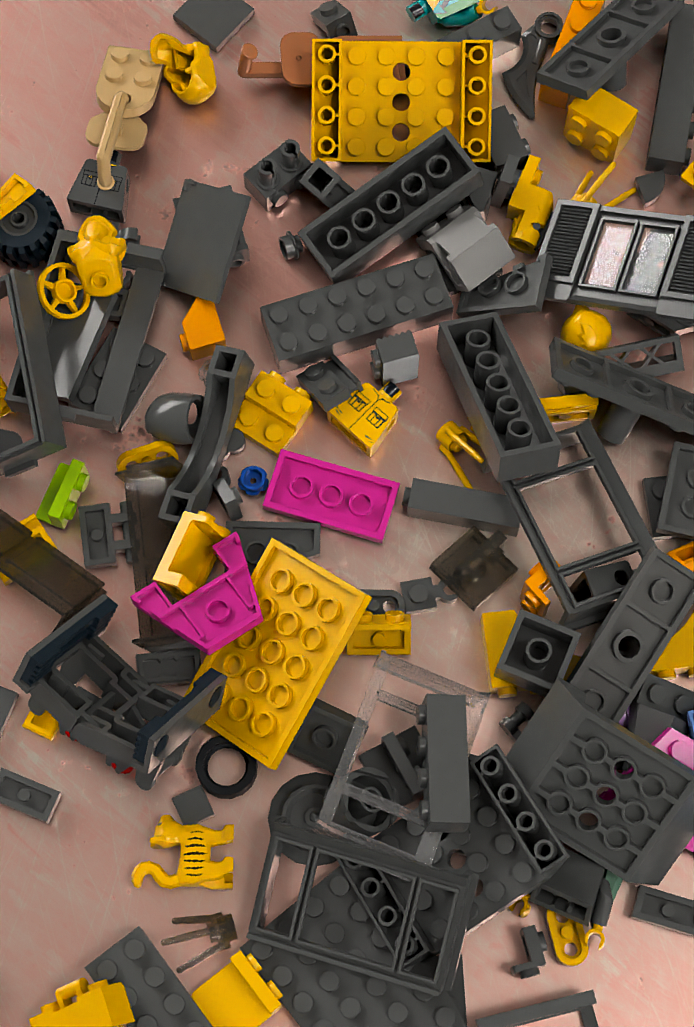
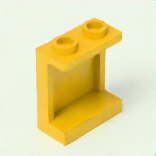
(189, 554)

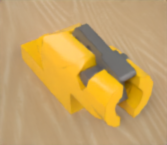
(529, 209)

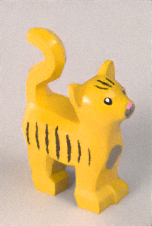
(195, 862)

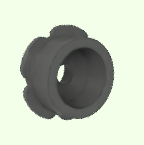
(290, 246)

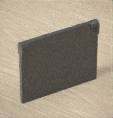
(203, 239)

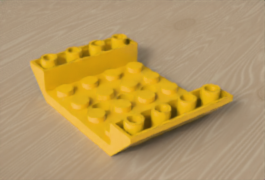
(356, 90)

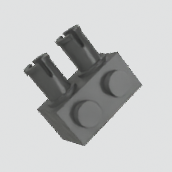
(277, 175)

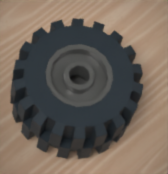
(29, 231)

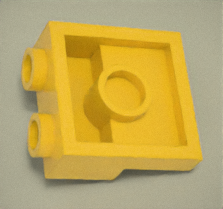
(273, 412)

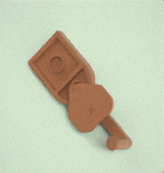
(297, 59)

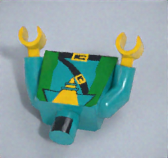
(448, 12)

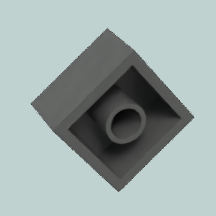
(536, 653)

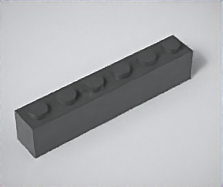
(674, 98)

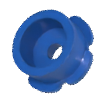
(249, 473)

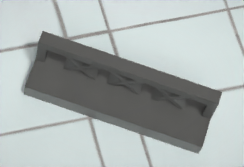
(650, 365)

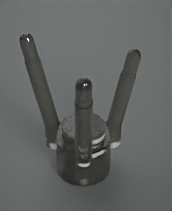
(219, 930)

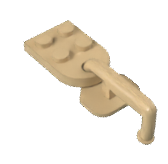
(123, 92)

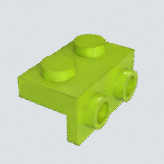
(62, 494)

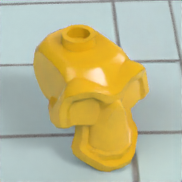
(186, 67)
(99, 257)

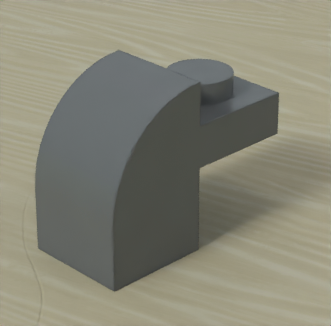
(325, 184)

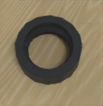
(216, 789)

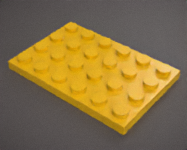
(287, 657)

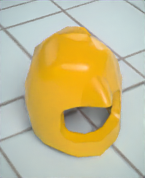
(587, 329)

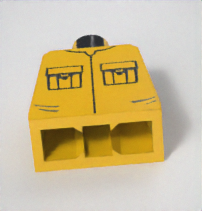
(367, 416)

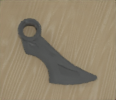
(522, 77)

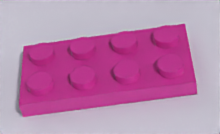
(331, 496)

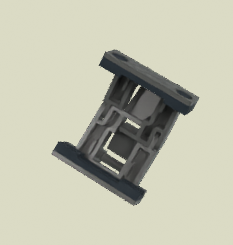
(91, 719)

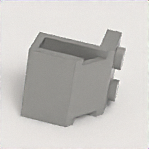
(466, 246)

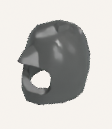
(168, 417)

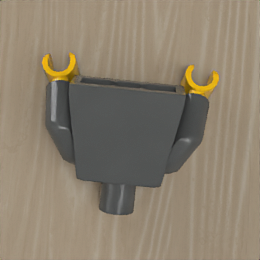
(575, 893)

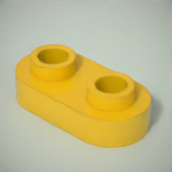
(146, 453)
(566, 933)

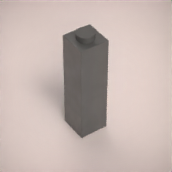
(460, 507)

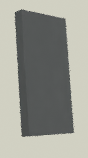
(75, 341)

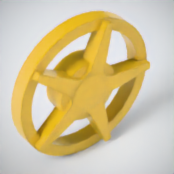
(62, 291)

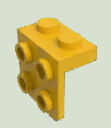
(238, 995)

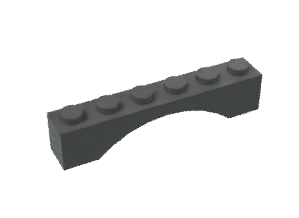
(224, 393)

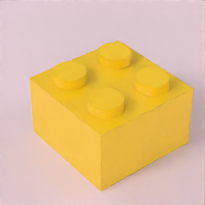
(600, 124)

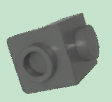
(334, 19)
(534, 946)

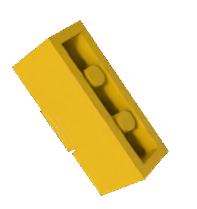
(96, 1006)

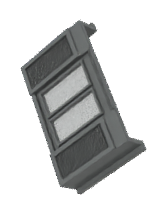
(621, 259)

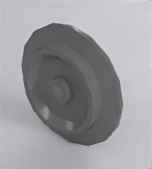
(301, 802)

